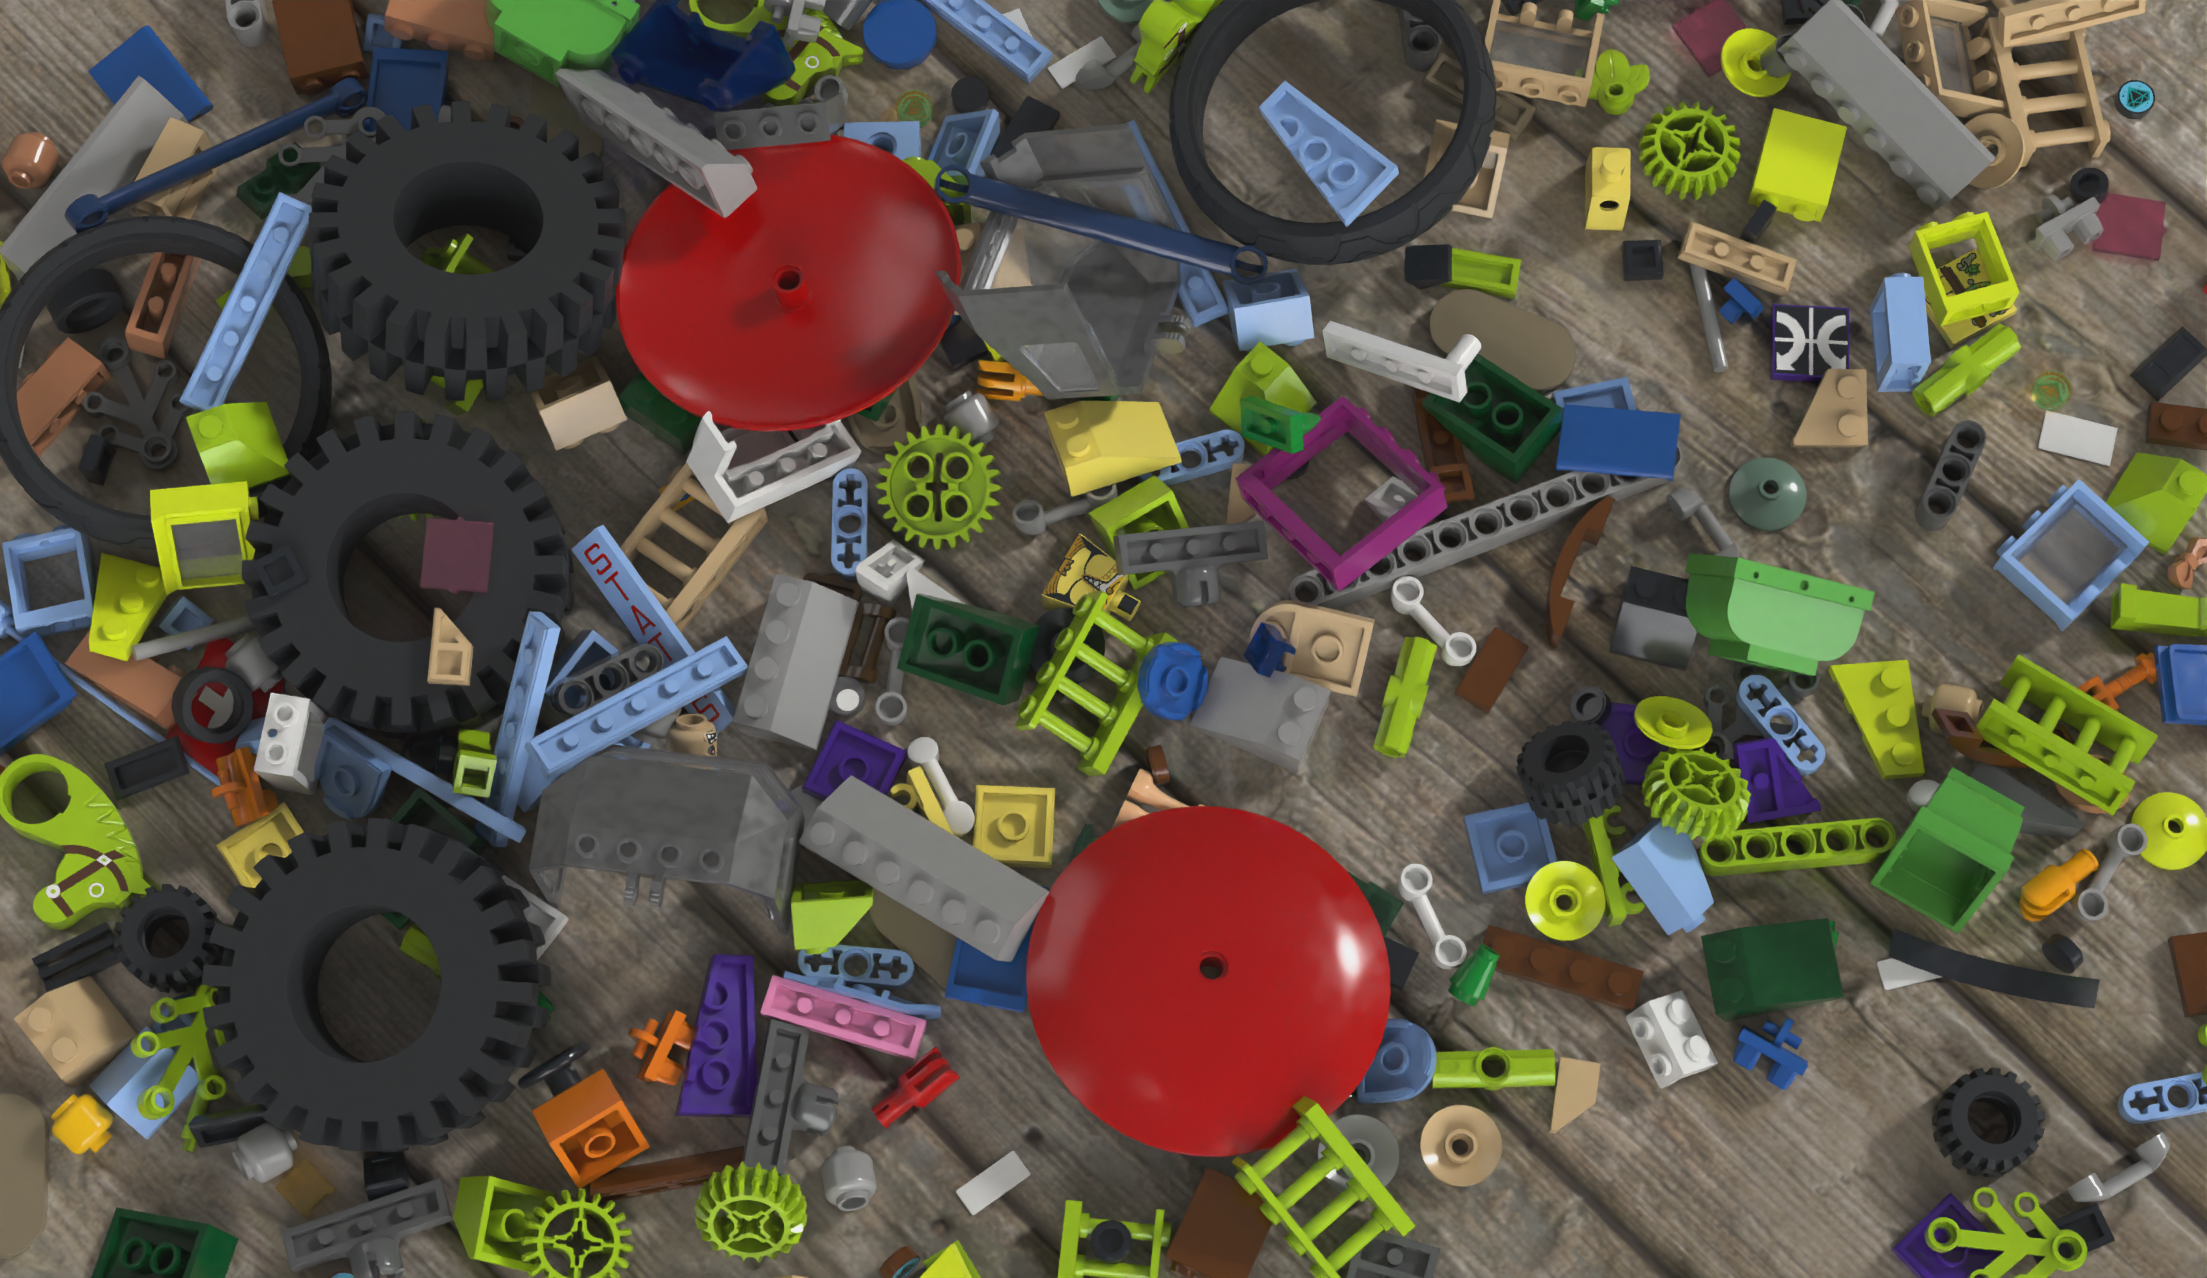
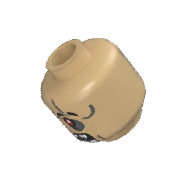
(693, 735)

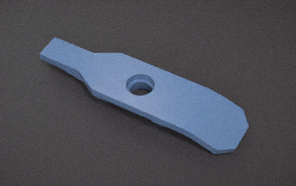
(868, 995)

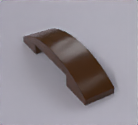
(1442, 453)
(1588, 530)
(1967, 740)

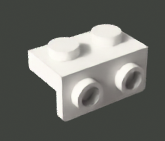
(1671, 1038)

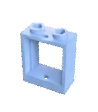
(1900, 333)
(57, 618)

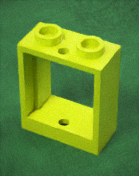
(1976, 302)

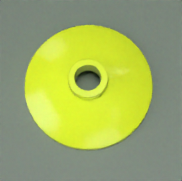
(1744, 50)
(1673, 722)
(2163, 846)
(1575, 883)

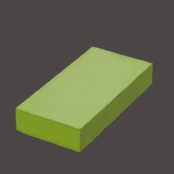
(1484, 273)

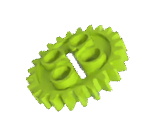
(904, 487)

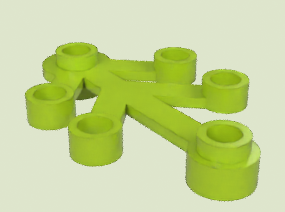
(190, 1043)
(2013, 1241)

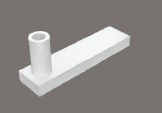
(1403, 363)

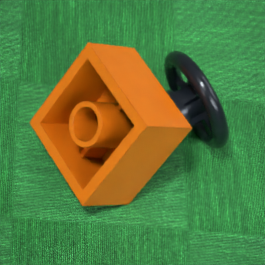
(584, 1117)

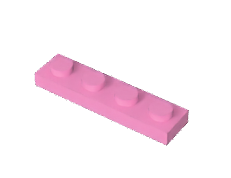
(843, 1018)

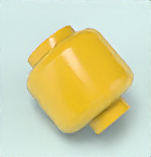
(82, 1124)

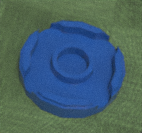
(899, 33)
(1172, 680)

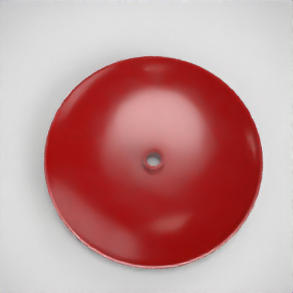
(712, 305)
(1192, 1056)

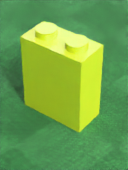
(1797, 164)

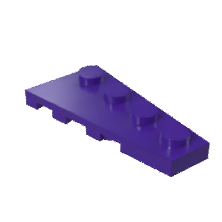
(722, 1052)

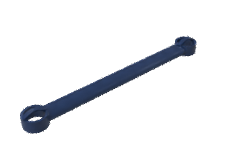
(90, 211)
(1100, 225)

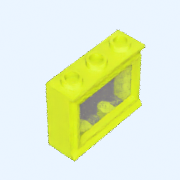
(202, 534)

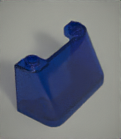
(699, 62)

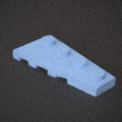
(1332, 156)

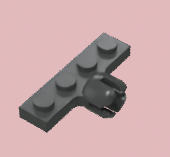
(1191, 556)
(785, 1099)
(368, 1231)

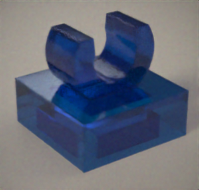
(1267, 649)

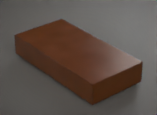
(1491, 670)
(2190, 968)

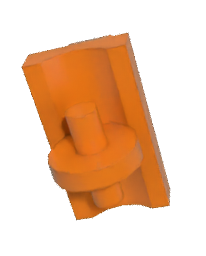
(242, 788)
(657, 1065)

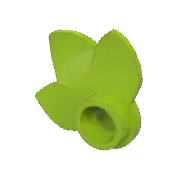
(1616, 76)

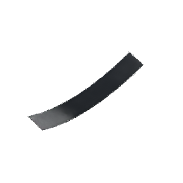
(1993, 974)

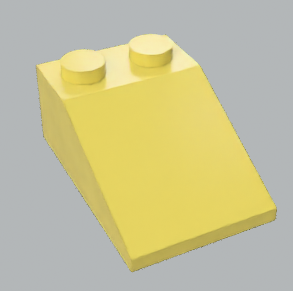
(1109, 442)

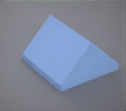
(966, 142)
(129, 1075)

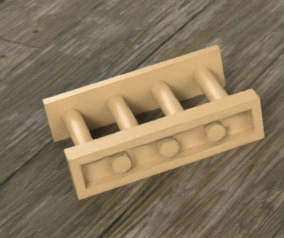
(2052, 17)
(2018, 107)
(720, 552)

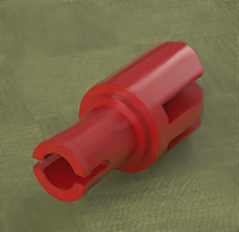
(917, 1087)

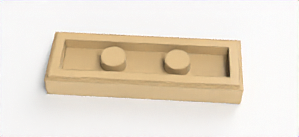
(1737, 259)

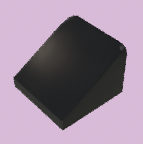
(1428, 265)
(385, 1175)

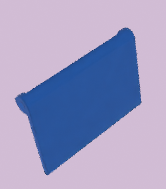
(150, 58)
(1618, 441)

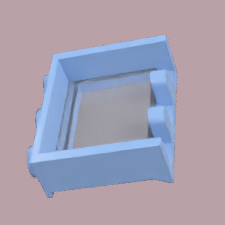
(2069, 553)

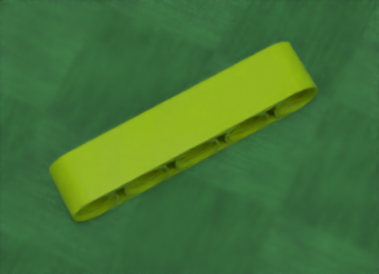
(1810, 836)

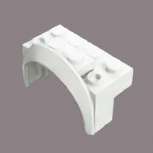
(757, 468)

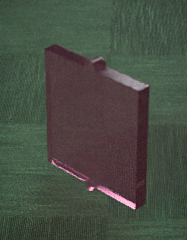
(1706, 33)
(2131, 227)
(457, 555)

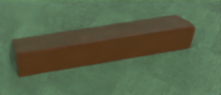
(664, 1174)

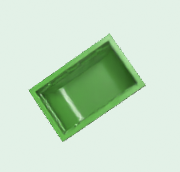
(560, 33)
(1772, 613)
(1952, 851)

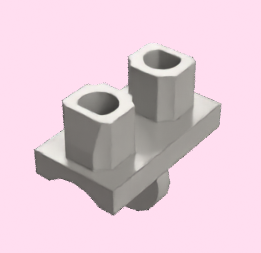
(798, 25)
(2052, 234)

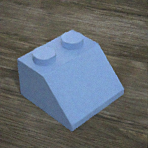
(1269, 310)

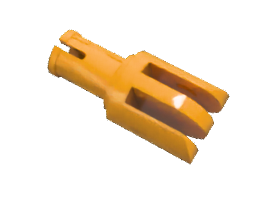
(1001, 385)
(2055, 885)

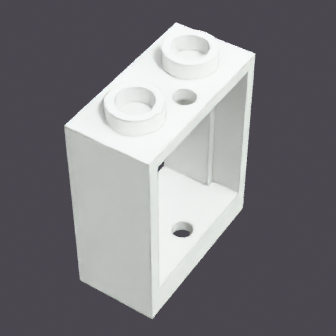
(291, 755)

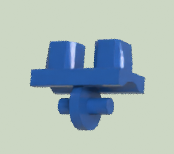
(1786, 1063)

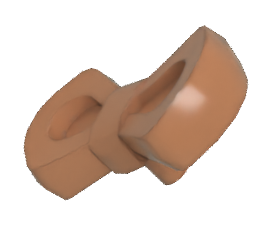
(2181, 572)

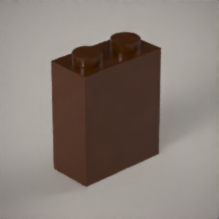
(320, 43)
(1219, 1231)

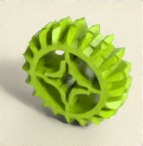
(1712, 166)
(1696, 793)
(750, 1202)
(556, 1244)

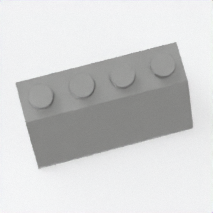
(795, 663)

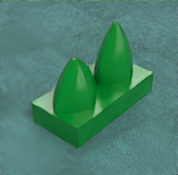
(1275, 424)

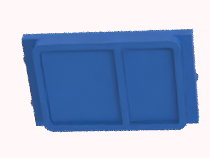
(406, 80)
(2182, 683)
(30, 690)
(987, 981)

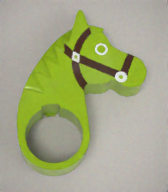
(1166, 34)
(810, 58)
(101, 855)

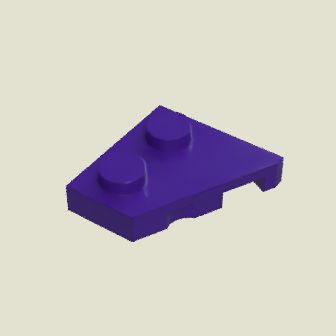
(1772, 781)

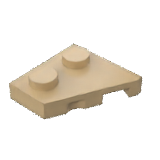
(1837, 412)

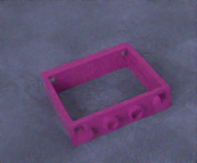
(1277, 465)

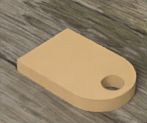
(1327, 642)

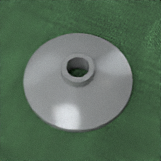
(1376, 1144)

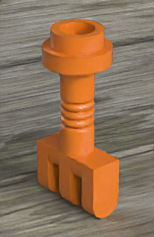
(2144, 669)

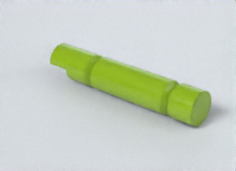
(197, 1108)

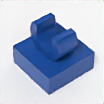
(1740, 301)

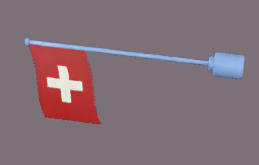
(209, 707)

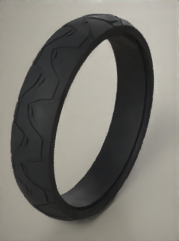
(1330, 241)
(98, 246)

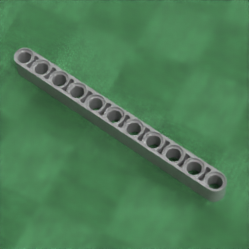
(1471, 541)

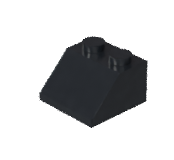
(1654, 620)

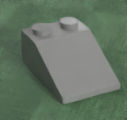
(1261, 713)

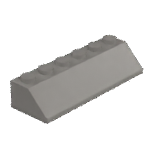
(1886, 104)
(658, 139)
(101, 165)
(925, 868)

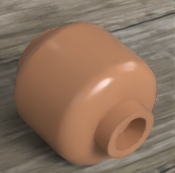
(30, 160)

